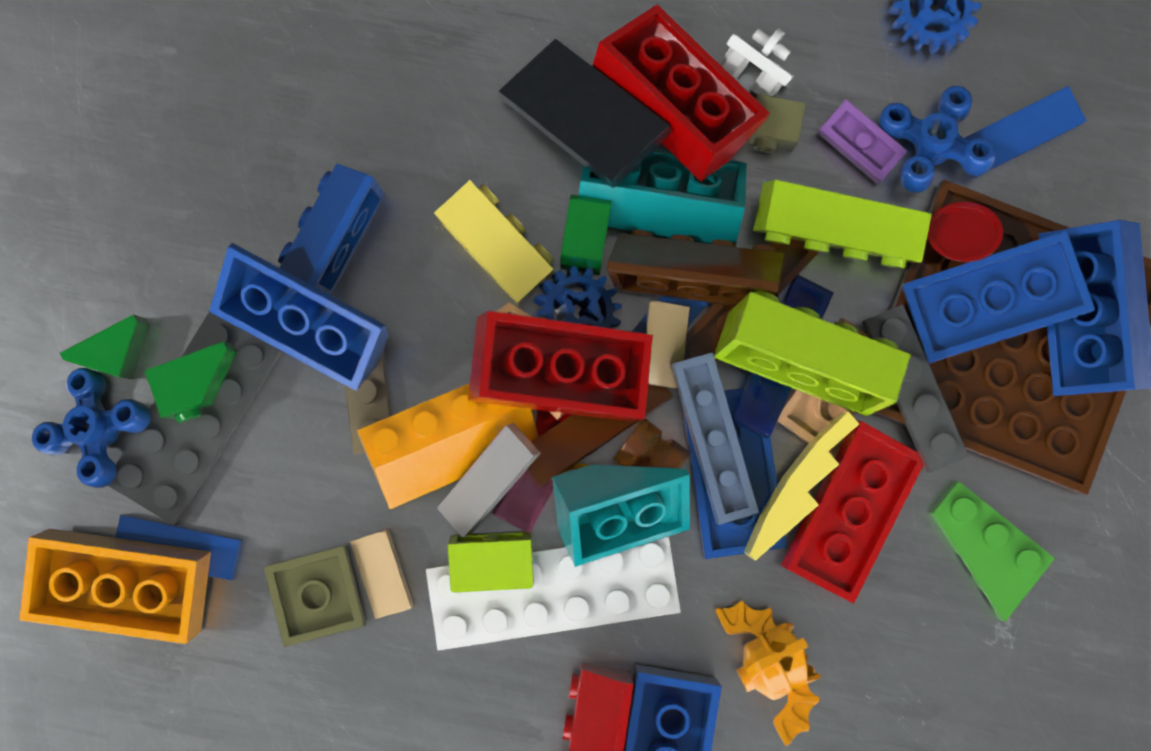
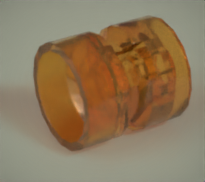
(648, 449)

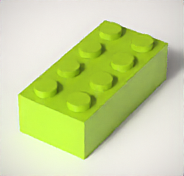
(812, 354)

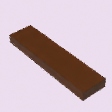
(581, 436)

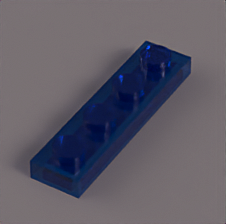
(761, 397)

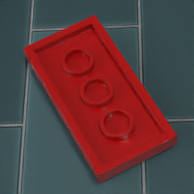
(854, 512)

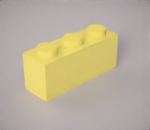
(496, 241)

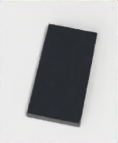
(585, 113)

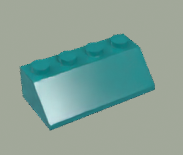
(671, 201)

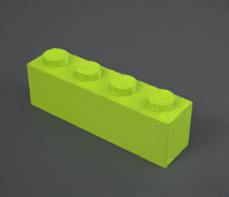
(841, 222)

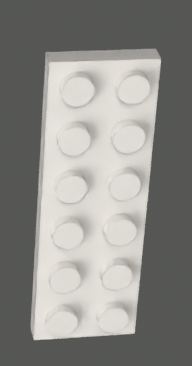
(563, 597)

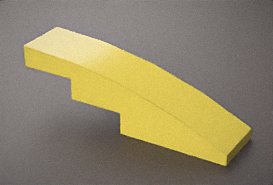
(791, 498)

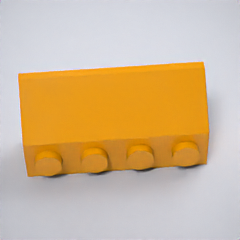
(435, 442)

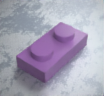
(862, 141)

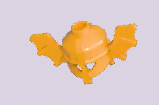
(774, 665)

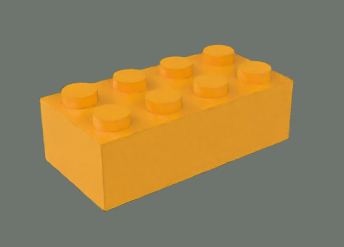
(115, 585)

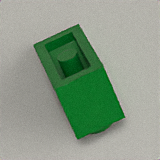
(190, 381)

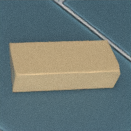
(669, 330)
(382, 573)

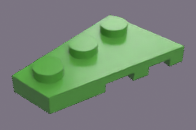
(993, 549)

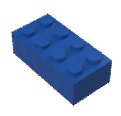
(671, 711)

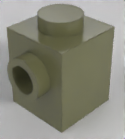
(781, 127)

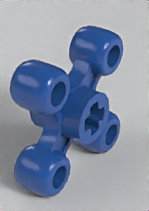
(937, 139)
(91, 427)

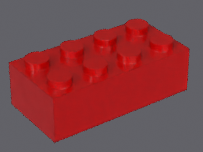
(560, 367)

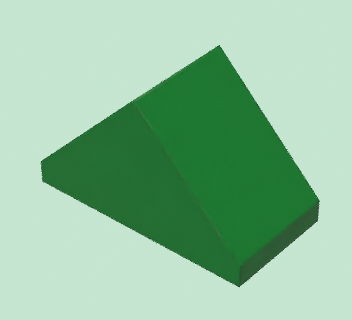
(585, 233)
(112, 349)

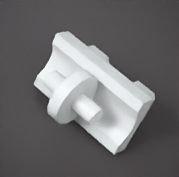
(743, 53)

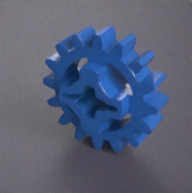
(948, 21)
(564, 299)

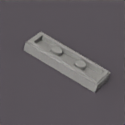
(488, 480)

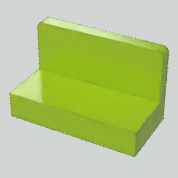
(490, 561)

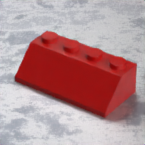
(683, 87)
(600, 709)

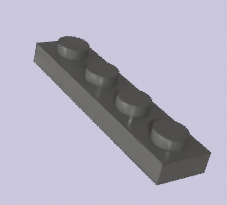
(919, 395)

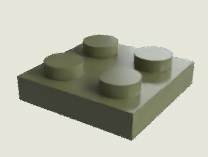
(314, 595)

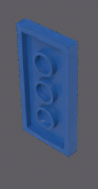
(998, 297)
(757, 453)

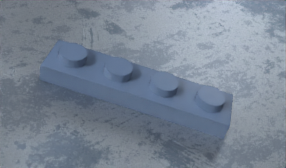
(714, 438)

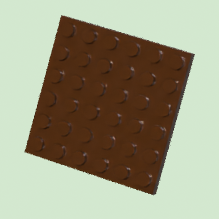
(1005, 389)

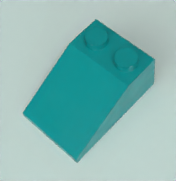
(619, 508)

